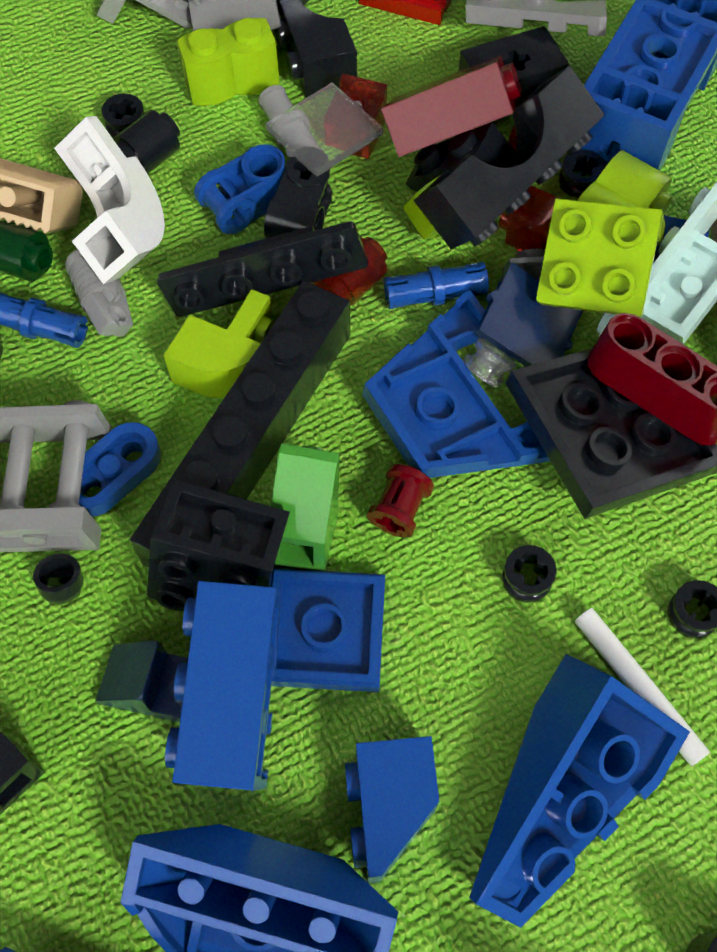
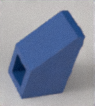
(396, 797)

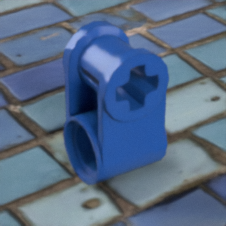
(244, 187)

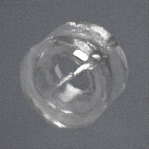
(489, 363)

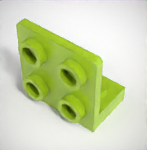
(599, 257)

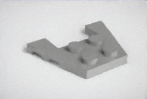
(557, 14)

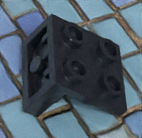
(211, 540)

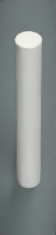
(636, 678)

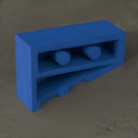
(225, 687)

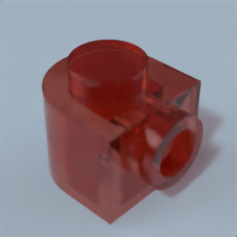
(530, 223)

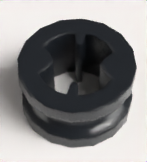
(120, 112)
(584, 161)
(542, 565)
(686, 624)

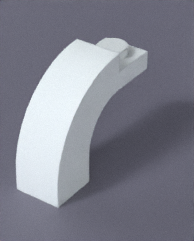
(124, 199)

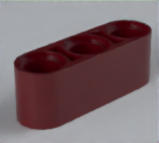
(658, 375)

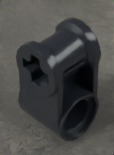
(299, 200)

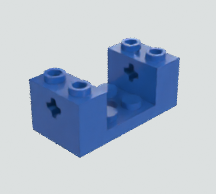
(651, 76)

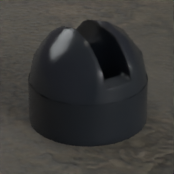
(62, 574)

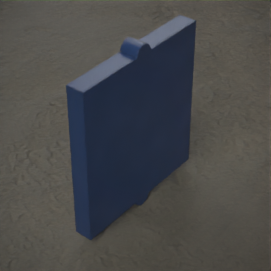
(522, 325)

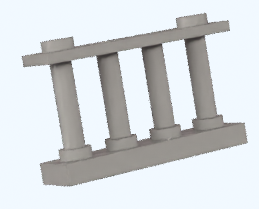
(65, 522)

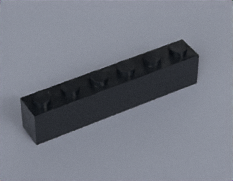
(261, 402)

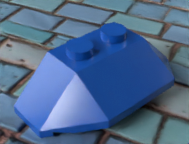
(250, 894)

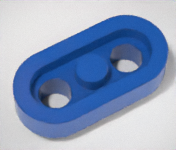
(107, 465)

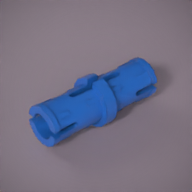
(435, 285)
(37, 319)

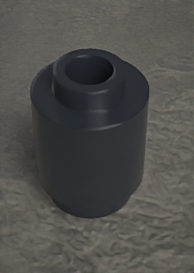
(150, 139)

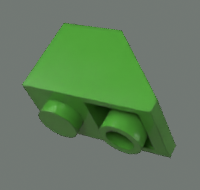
(309, 490)

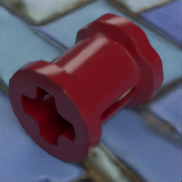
(400, 500)

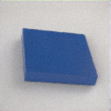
(329, 629)

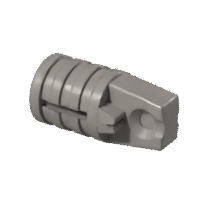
(102, 302)

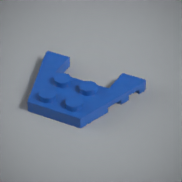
(438, 407)

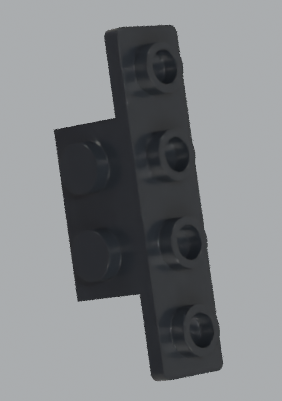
(264, 267)

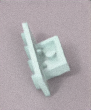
(684, 273)

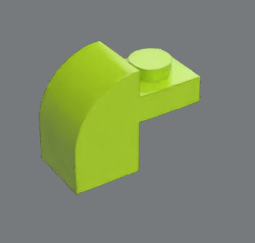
(212, 357)

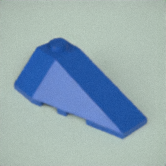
(575, 771)

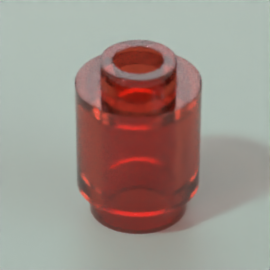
(357, 283)

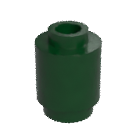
(24, 252)

